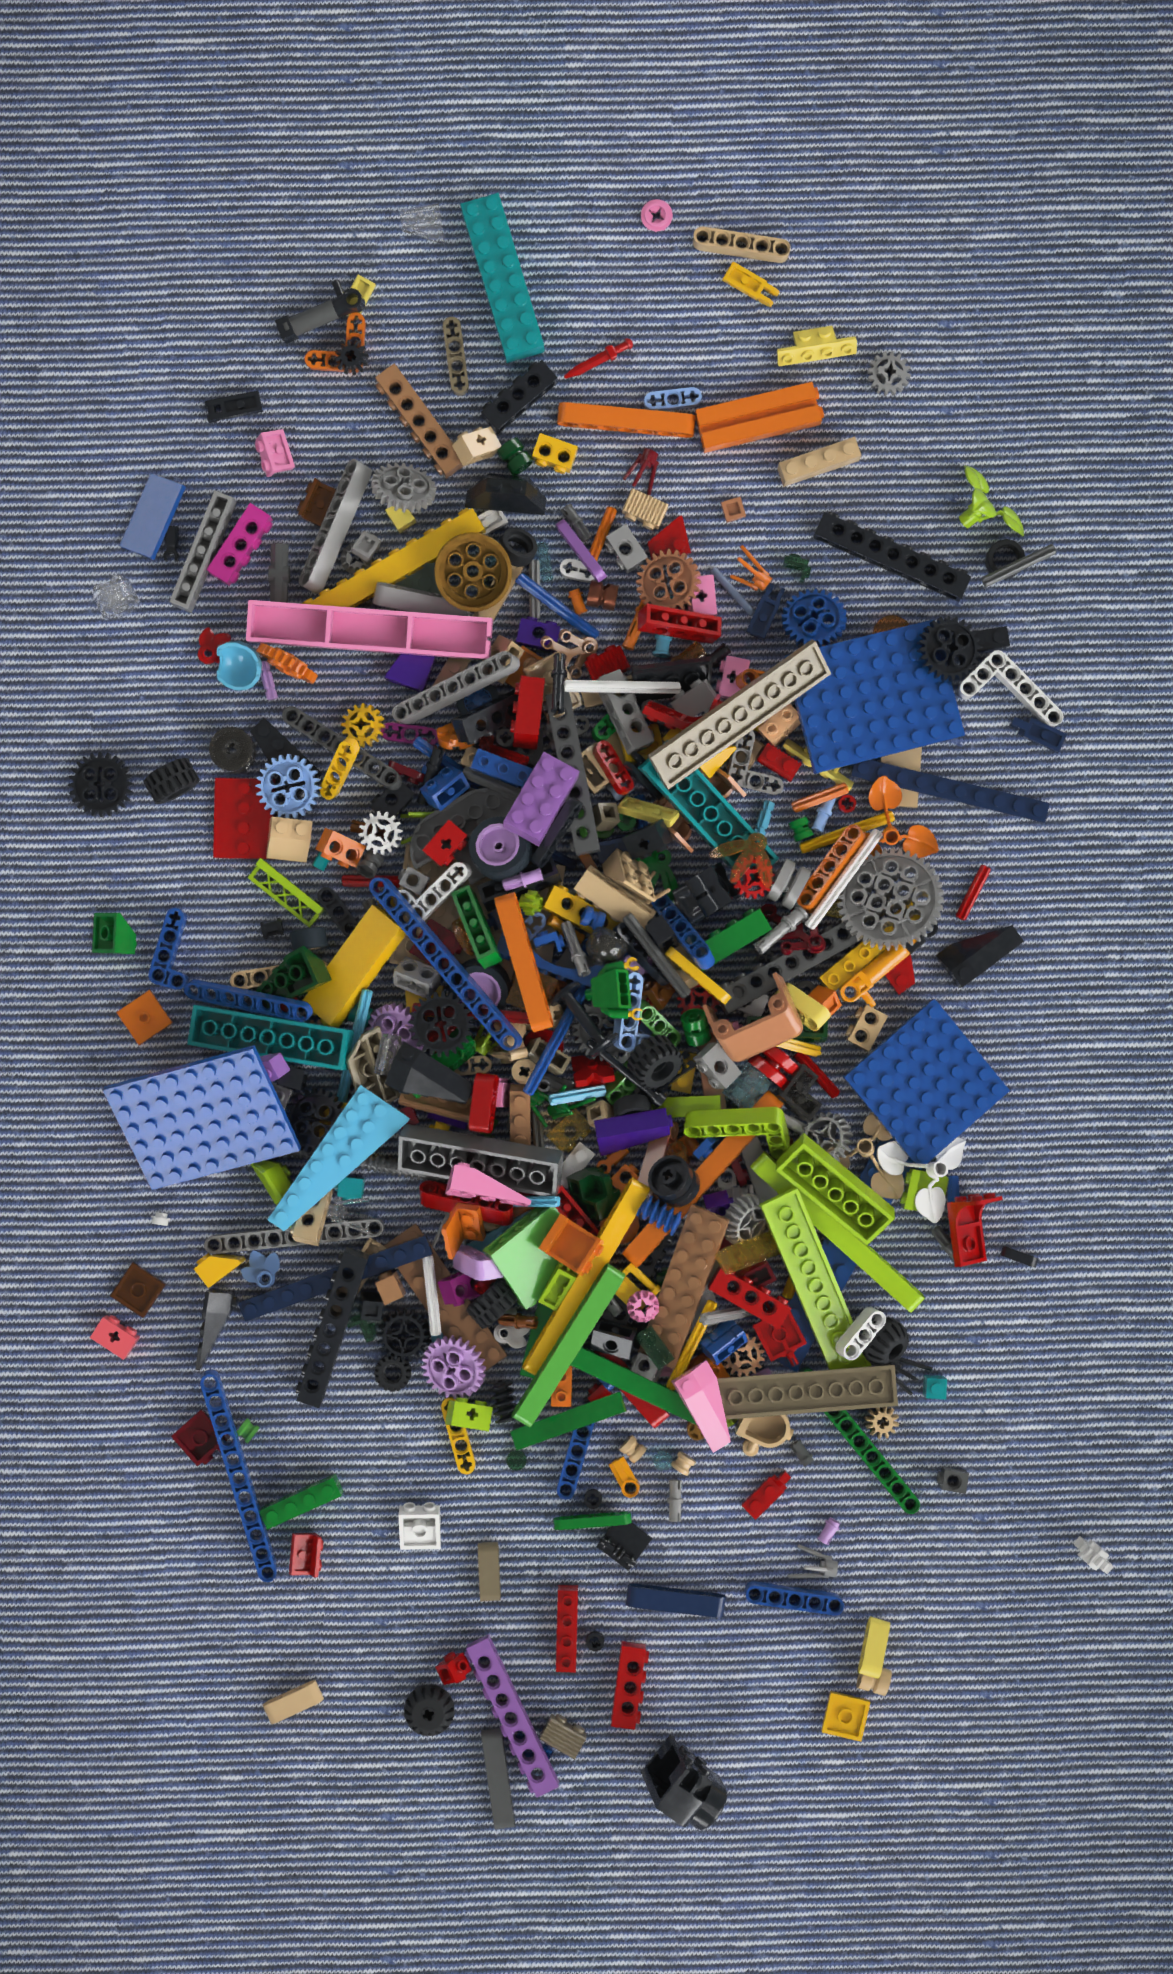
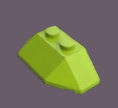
(274, 1178)

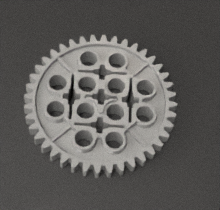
(905, 930)

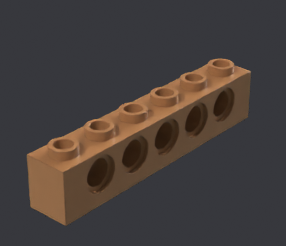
(393, 377)

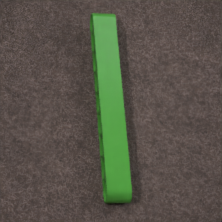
(568, 1345)

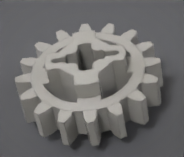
(880, 373)

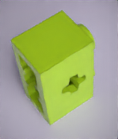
(458, 1416)

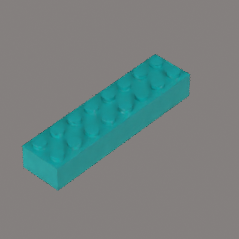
(502, 277)
(706, 811)
(295, 1040)

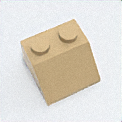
(289, 839)

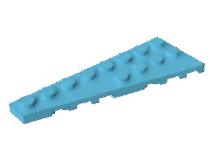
(351, 1139)

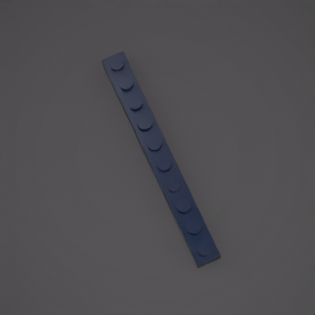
(953, 790)
(320, 1282)

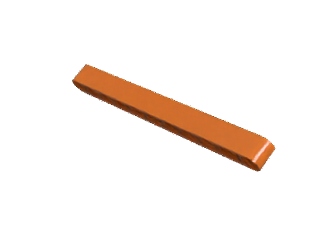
(708, 1173)

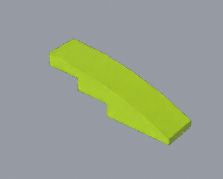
(680, 1105)
(557, 1286)

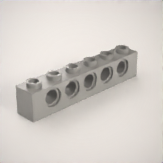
(203, 551)

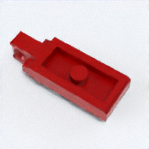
(766, 1494)

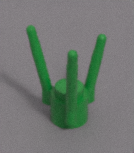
(538, 1099)
(556, 1112)

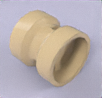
(632, 1449)

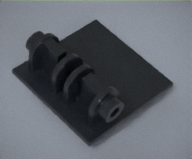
(624, 1544)

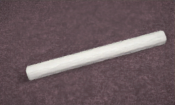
(597, 686)
(843, 879)

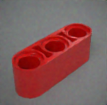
(483, 1102)

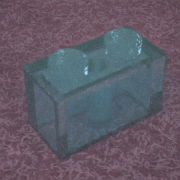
(747, 1087)

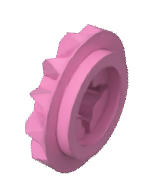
(653, 207)
(635, 1302)

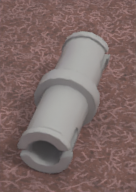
(675, 1500)

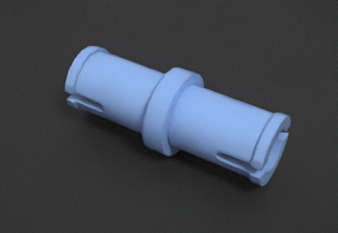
(823, 814)

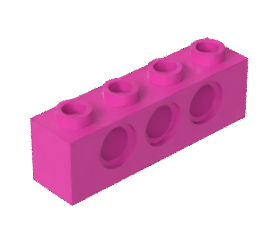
(228, 550)

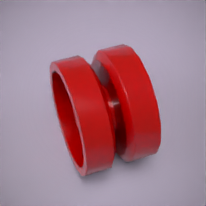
(773, 1063)

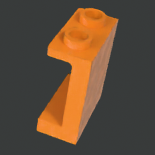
(572, 1245)

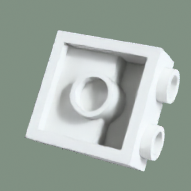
(419, 1526)

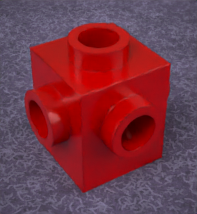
(453, 1668)

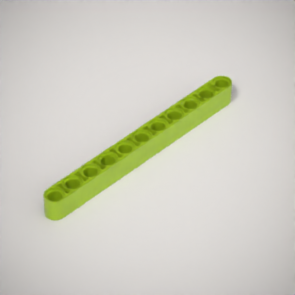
(847, 1242)

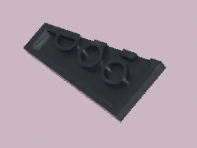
(275, 744)

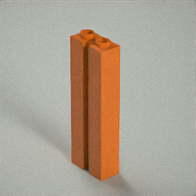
(759, 417)

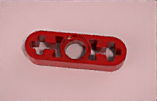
(614, 759)

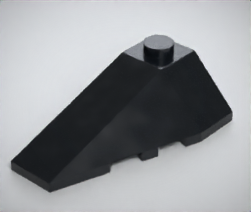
(975, 955)

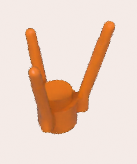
(761, 577)

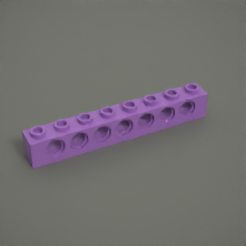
(538, 1784)

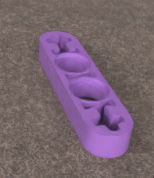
(580, 550)

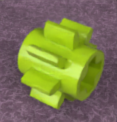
(531, 902)

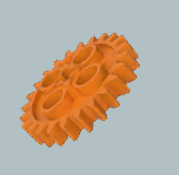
(287, 663)

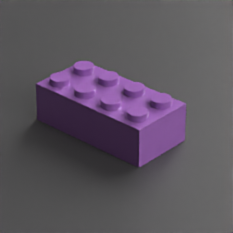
(541, 799)

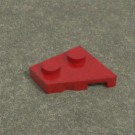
(901, 976)

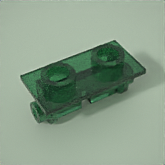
(654, 1347)

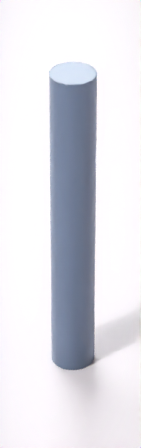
(732, 591)

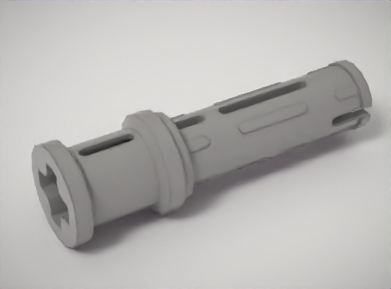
(787, 924)

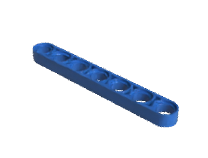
(256, 998)

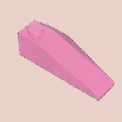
(470, 1182)
(703, 1400)

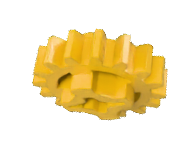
(362, 716)

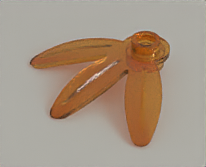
(750, 850)

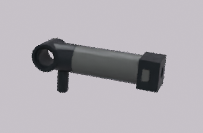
(321, 314)

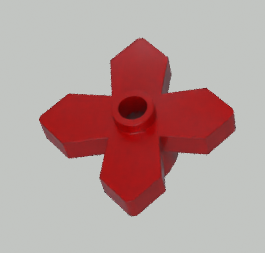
(591, 1072)

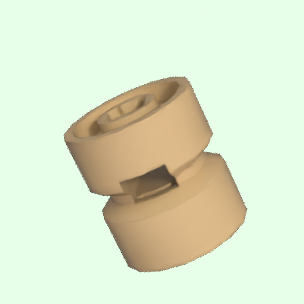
(879, 1686)

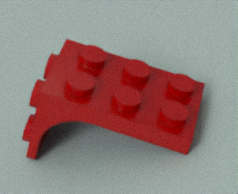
(671, 717)
(967, 1228)

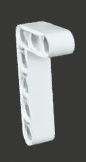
(1013, 685)

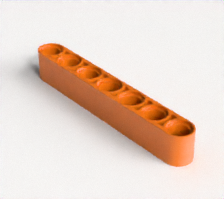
(626, 419)
(524, 962)

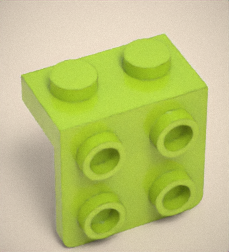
(915, 1181)

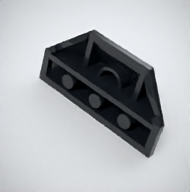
(506, 494)

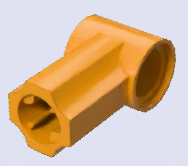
(624, 1475)

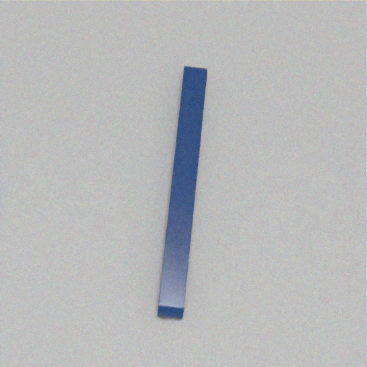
(436, 960)
(239, 1485)

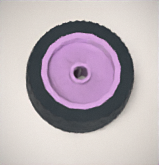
(498, 851)
(492, 980)

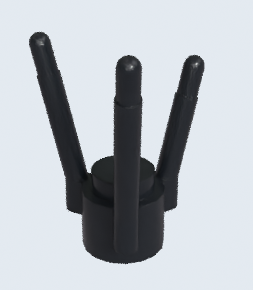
(898, 1365)

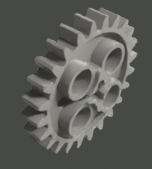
(403, 487)

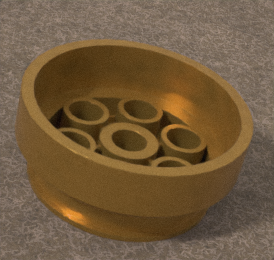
(486, 596)

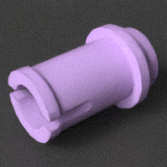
(828, 1531)

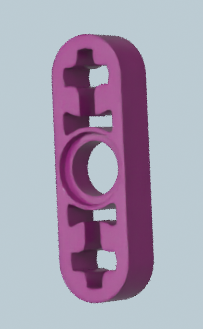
(394, 737)

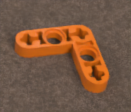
(319, 353)

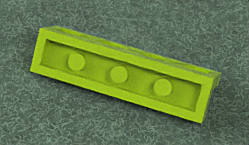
(293, 889)

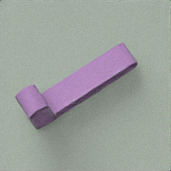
(475, 1264)

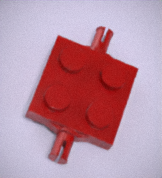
(780, 1342)

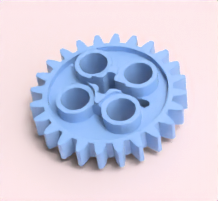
(284, 769)

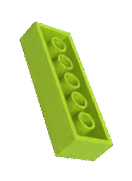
(835, 1189)

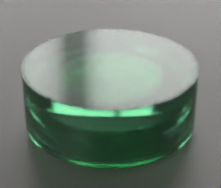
(516, 1460)

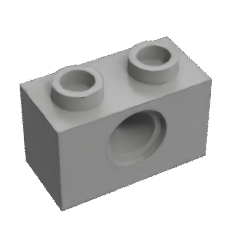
(624, 537)
(727, 1070)

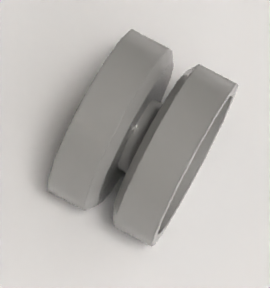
(789, 884)

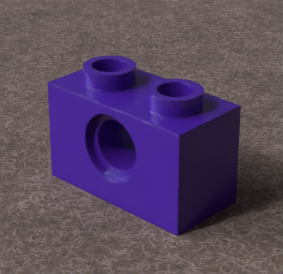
(527, 628)

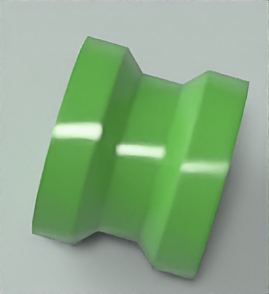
(247, 1430)

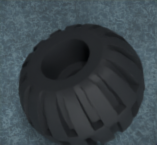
(887, 1344)
(434, 1699)

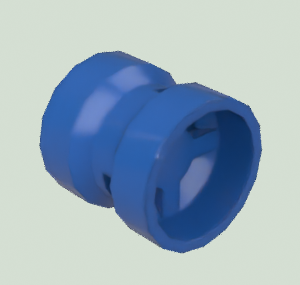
(592, 918)

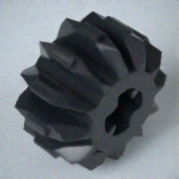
(355, 364)

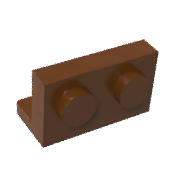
(316, 502)
(657, 993)

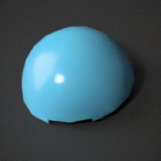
(239, 665)

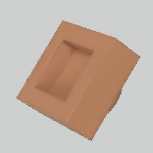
(733, 509)

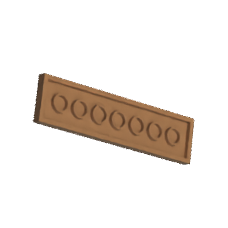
(687, 1278)
(453, 1319)

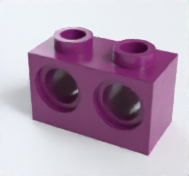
(457, 1289)

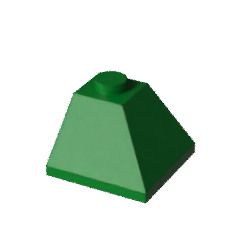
(112, 934)

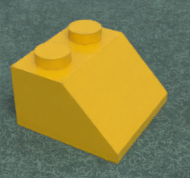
(216, 1266)

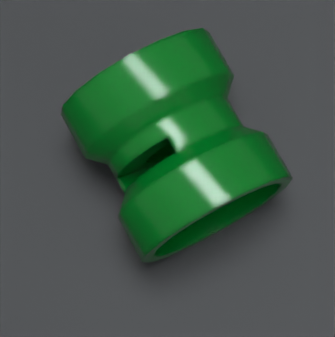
(801, 829)

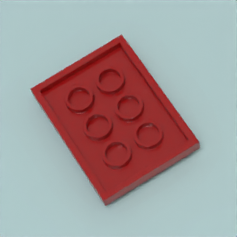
(240, 819)

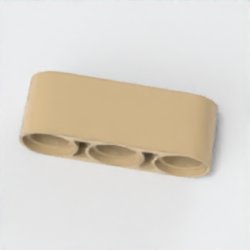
(293, 1701)

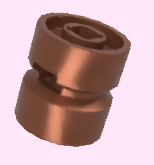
(602, 595)

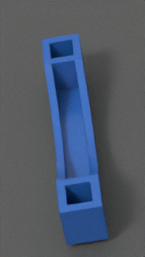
(545, 966)

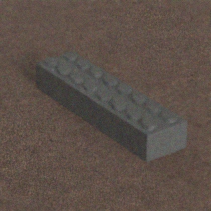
(513, 1164)

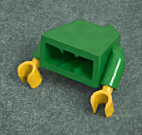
(612, 990)

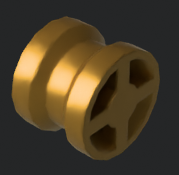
(695, 1434)

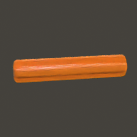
(602, 532)
(820, 797)

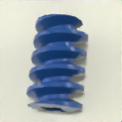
(660, 1215)

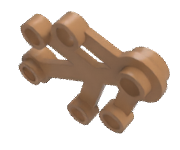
(579, 650)

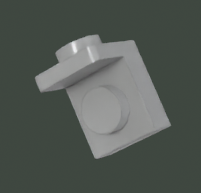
(366, 546)

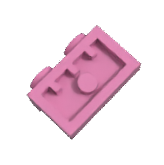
(274, 452)

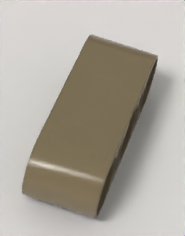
(489, 1571)

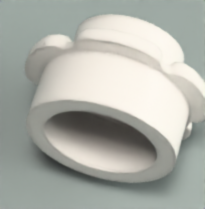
(160, 1219)

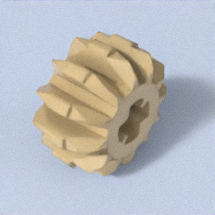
(886, 1427)

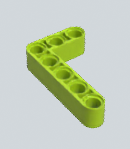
(741, 1122)

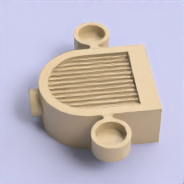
(763, 1431)

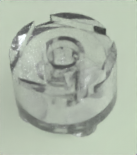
(115, 597)

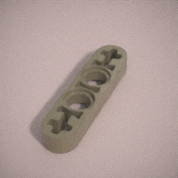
(453, 356)

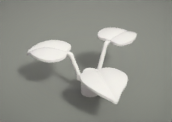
(928, 1201)

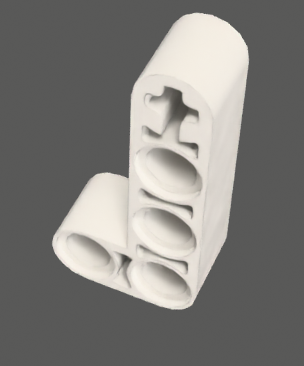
(437, 889)

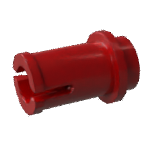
(482, 1286)

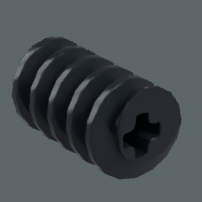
(503, 1399)

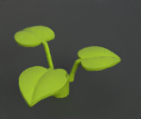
(981, 505)

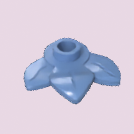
(260, 1266)

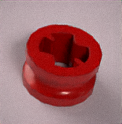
(851, 799)

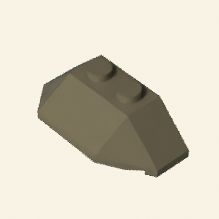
(362, 1066)

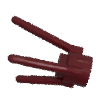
(646, 460)

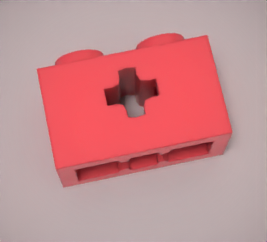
(104, 1336)

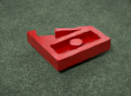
(671, 537)

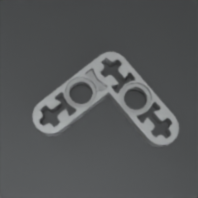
(746, 774)

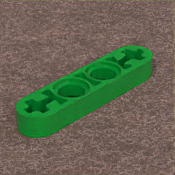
(592, 1520)

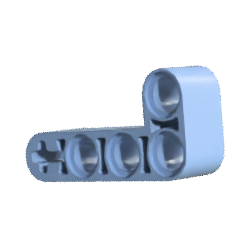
(631, 1030)

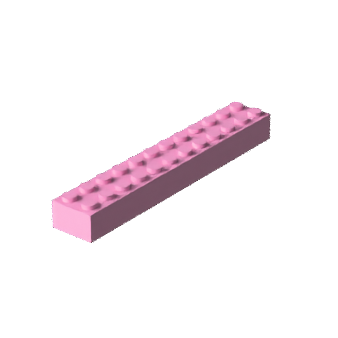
(369, 630)

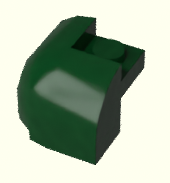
(593, 1192)

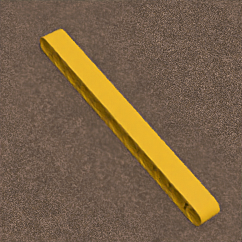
(612, 1234)

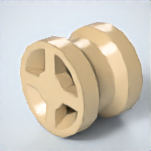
(683, 1463)

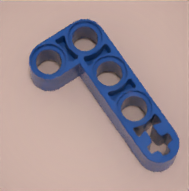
(172, 948)

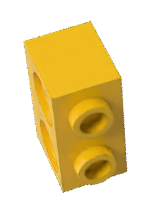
(557, 448)

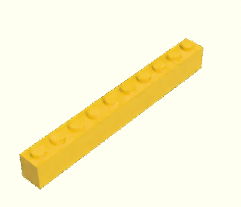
(398, 563)

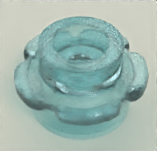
(662, 1455)

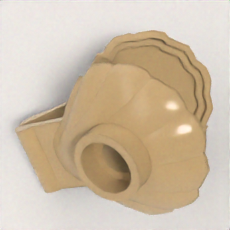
(511, 1055)

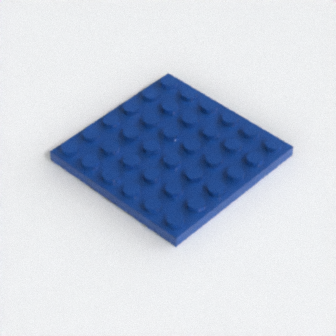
(926, 1083)

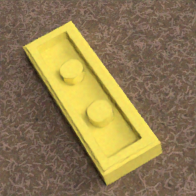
(647, 811)

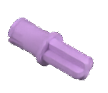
(522, 879)

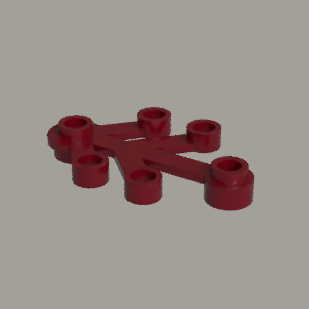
(813, 943)

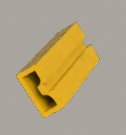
(355, 966)

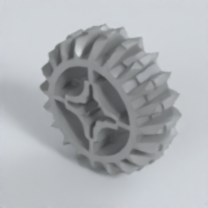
(829, 1131)
(745, 1218)

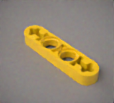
(340, 769)
(697, 975)
(454, 1436)

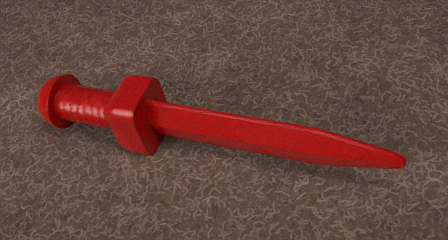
(609, 353)

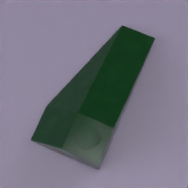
(295, 976)

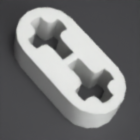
(575, 575)

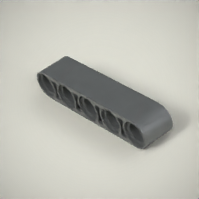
(498, 1778)

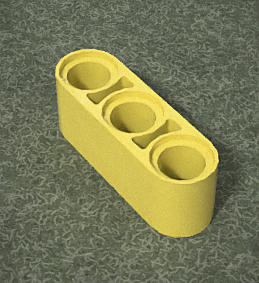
(810, 1011)
(874, 1647)

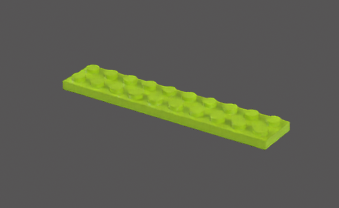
(810, 1275)

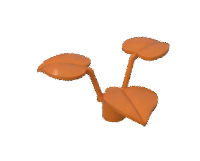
(920, 840)

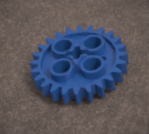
(814, 618)

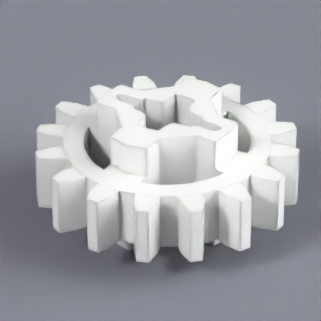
(372, 837)
(1093, 1555)

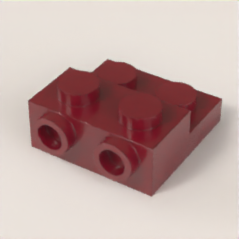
(446, 936)
(198, 1438)

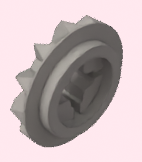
(346, 561)

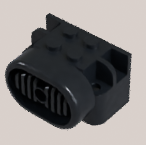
(684, 1786)

